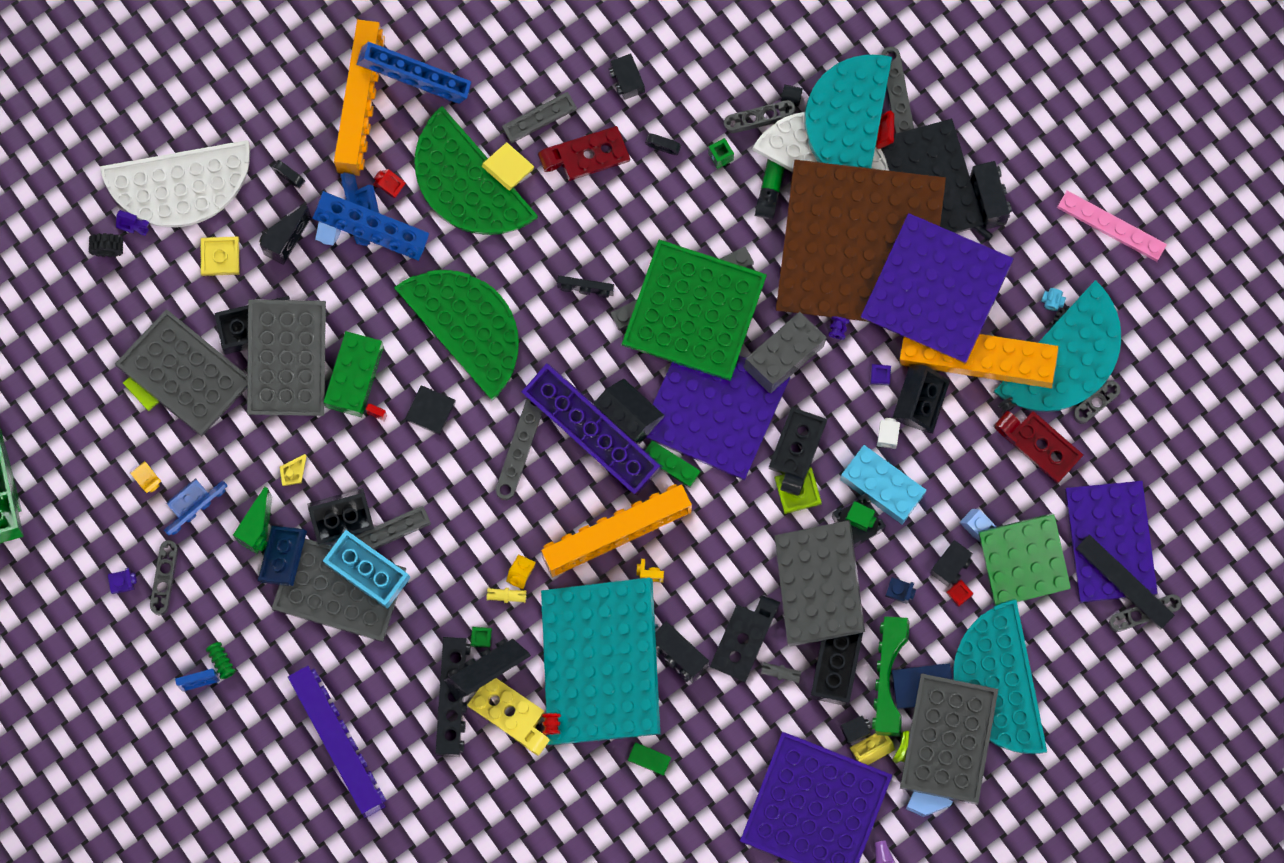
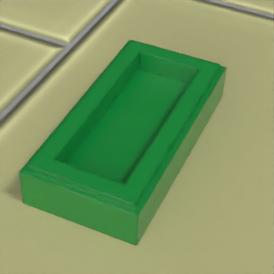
(649, 759)

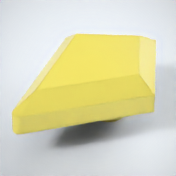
(293, 471)

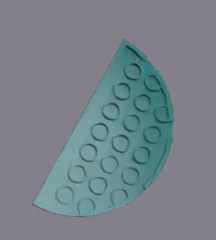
(847, 111)
(1086, 355)
(997, 657)

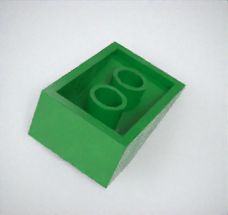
(254, 527)

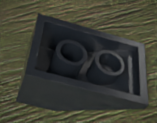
(283, 236)

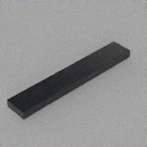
(1125, 582)

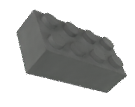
(785, 352)

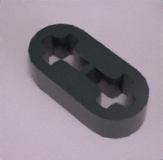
(663, 144)
(288, 174)

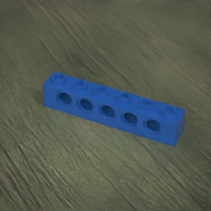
(413, 72)
(370, 225)

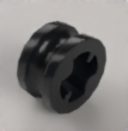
(1007, 405)

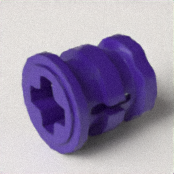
(838, 327)

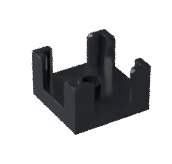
(859, 535)

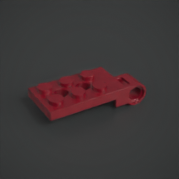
(572, 157)
(1025, 436)

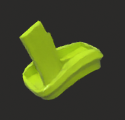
(901, 752)

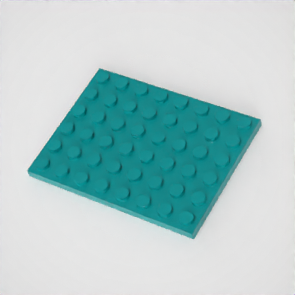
(601, 661)

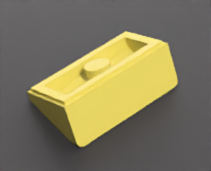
(872, 748)

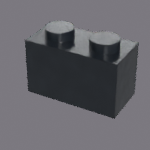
(627, 77)
(951, 563)

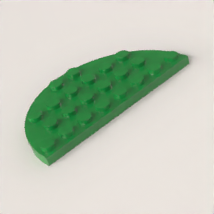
(459, 187)
(468, 322)

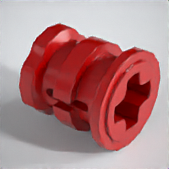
(551, 723)

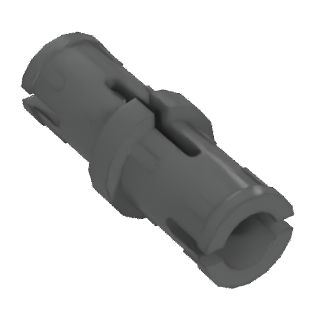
(781, 672)

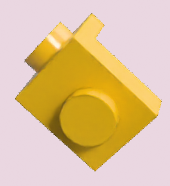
(146, 477)
(520, 571)

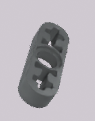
(1082, 407)

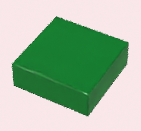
(481, 637)

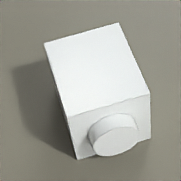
(888, 433)

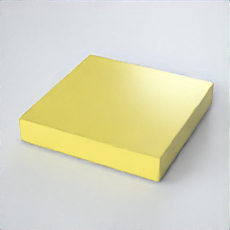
(508, 166)
(220, 256)

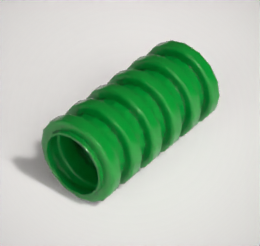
(220, 659)

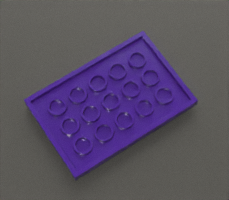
(1119, 523)

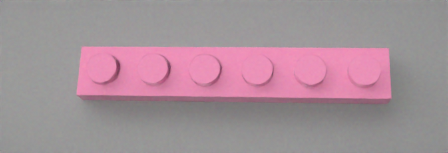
(1112, 226)

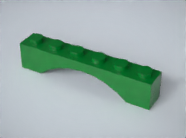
(895, 636)

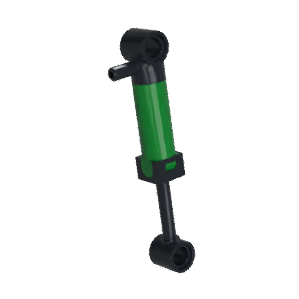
(773, 172)

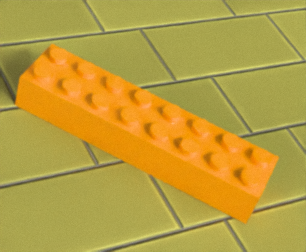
(357, 103)
(991, 359)
(616, 530)

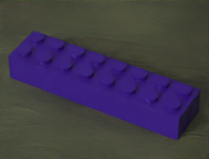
(591, 429)
(337, 743)

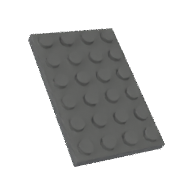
(286, 357)
(183, 372)
(819, 583)
(330, 599)
(949, 739)

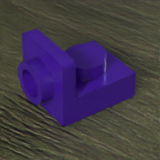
(122, 581)

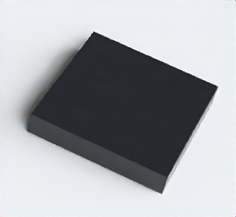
(430, 410)

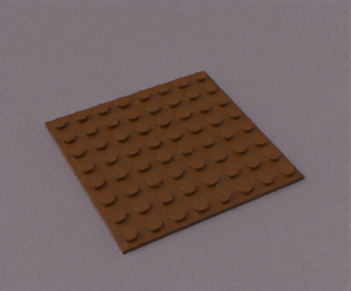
(843, 232)

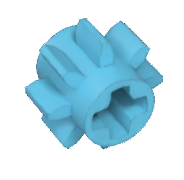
(1053, 299)

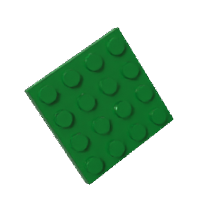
(1024, 559)

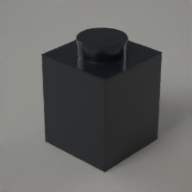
(856, 729)

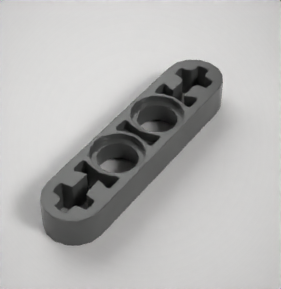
(760, 119)
(161, 577)
(1124, 626)

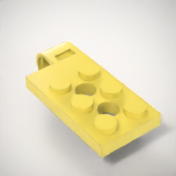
(521, 724)

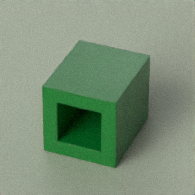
(721, 153)
(861, 516)

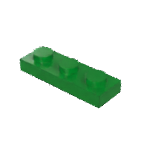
(673, 464)

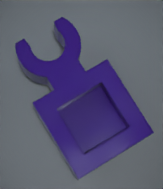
(129, 223)

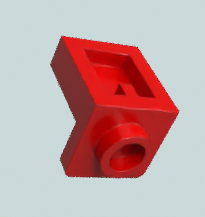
(389, 182)

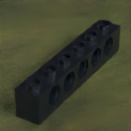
(443, 746)

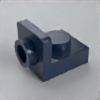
(900, 590)

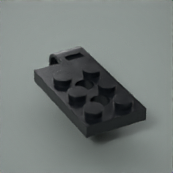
(797, 465)
(755, 626)

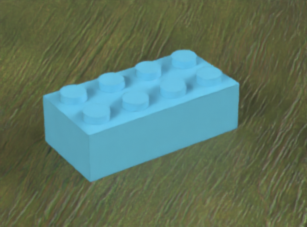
(883, 484)
(366, 569)

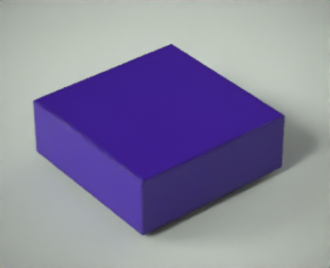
(880, 374)

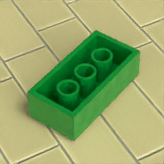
(353, 374)

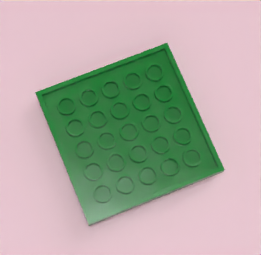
(694, 310)

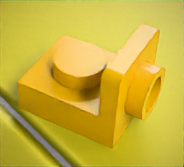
(654, 573)

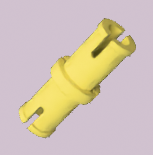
(506, 595)

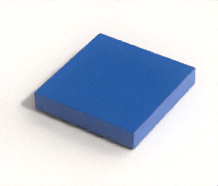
(197, 680)

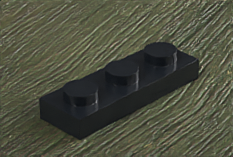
(585, 286)

